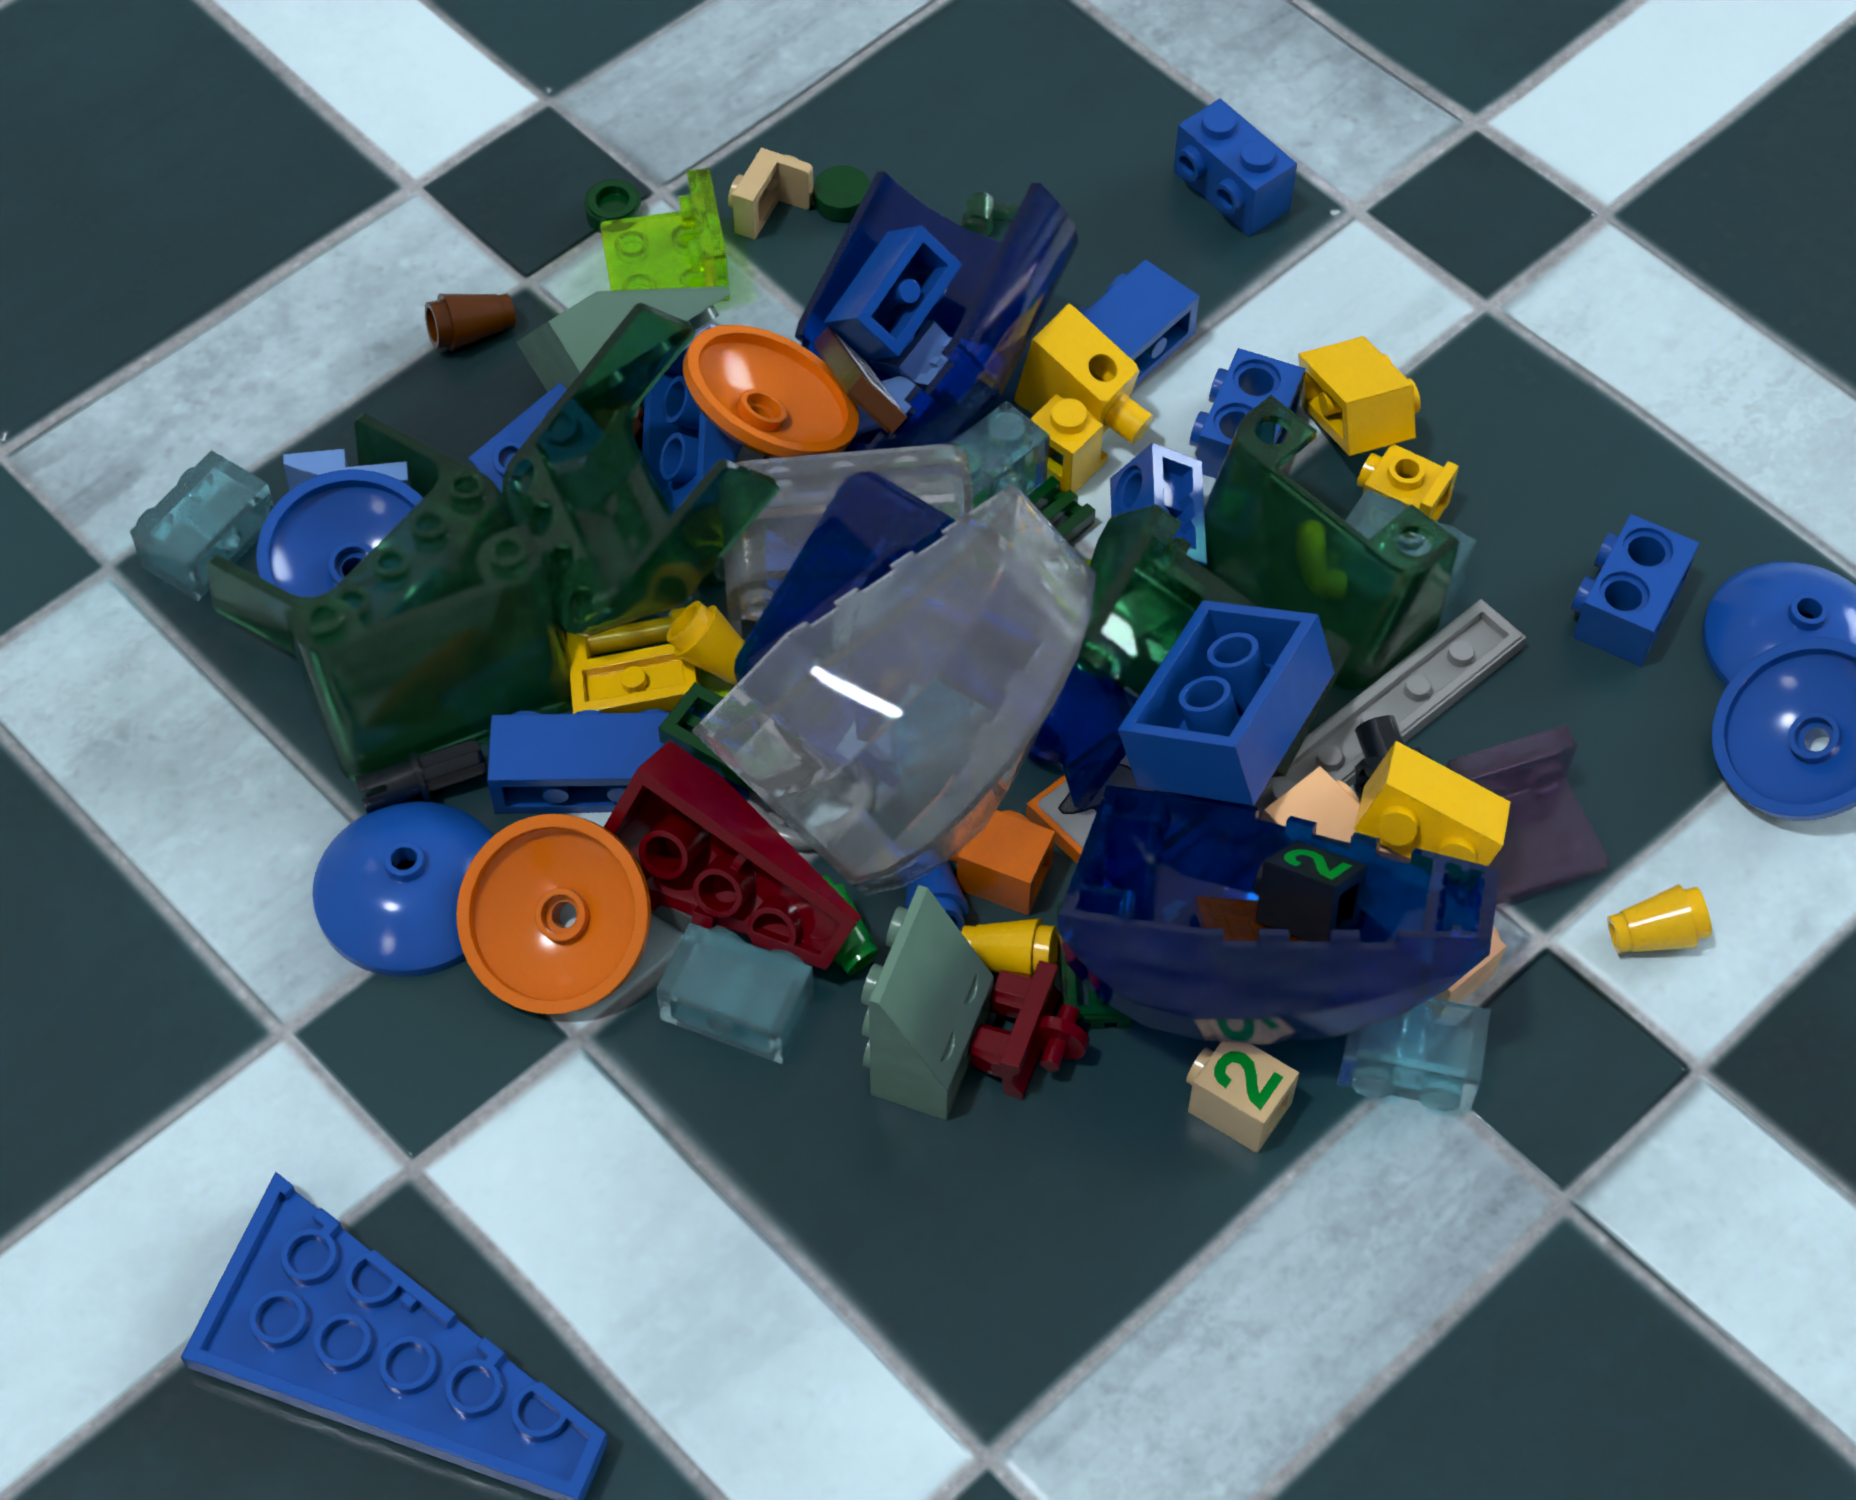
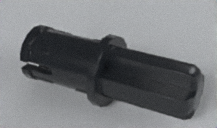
(423, 774)

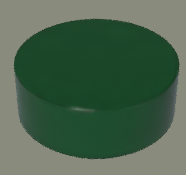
(840, 192)
(611, 201)

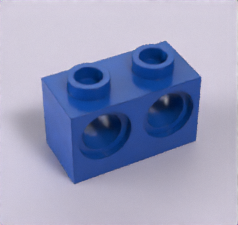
(1234, 395)
(1170, 482)
(1638, 577)

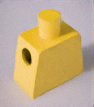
(1083, 364)

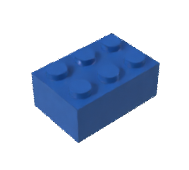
(1227, 702)

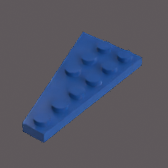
(363, 1344)

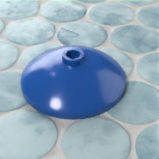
(329, 528)
(1766, 609)
(1775, 715)
(390, 916)

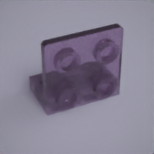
(1546, 828)

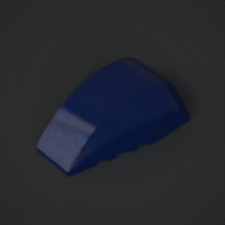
(1141, 950)

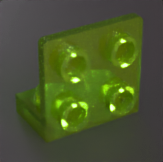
(670, 247)

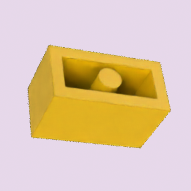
(1358, 395)
(1431, 808)

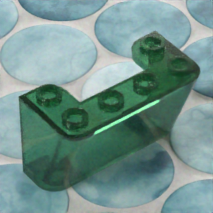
(1302, 557)

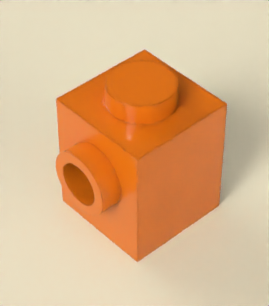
(1006, 861)

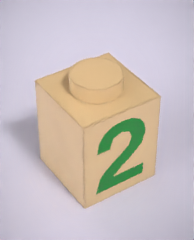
(1241, 1091)

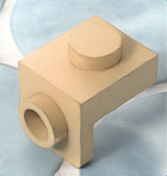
(767, 181)

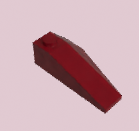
(724, 861)

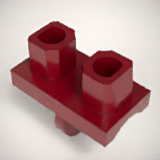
(1033, 1004)

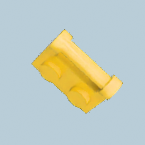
(633, 678)

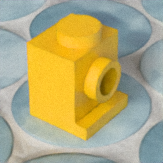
(1074, 435)
(1410, 480)

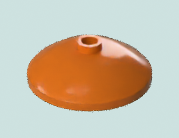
(768, 392)
(514, 906)

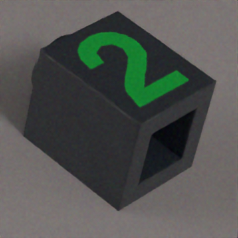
(1309, 891)

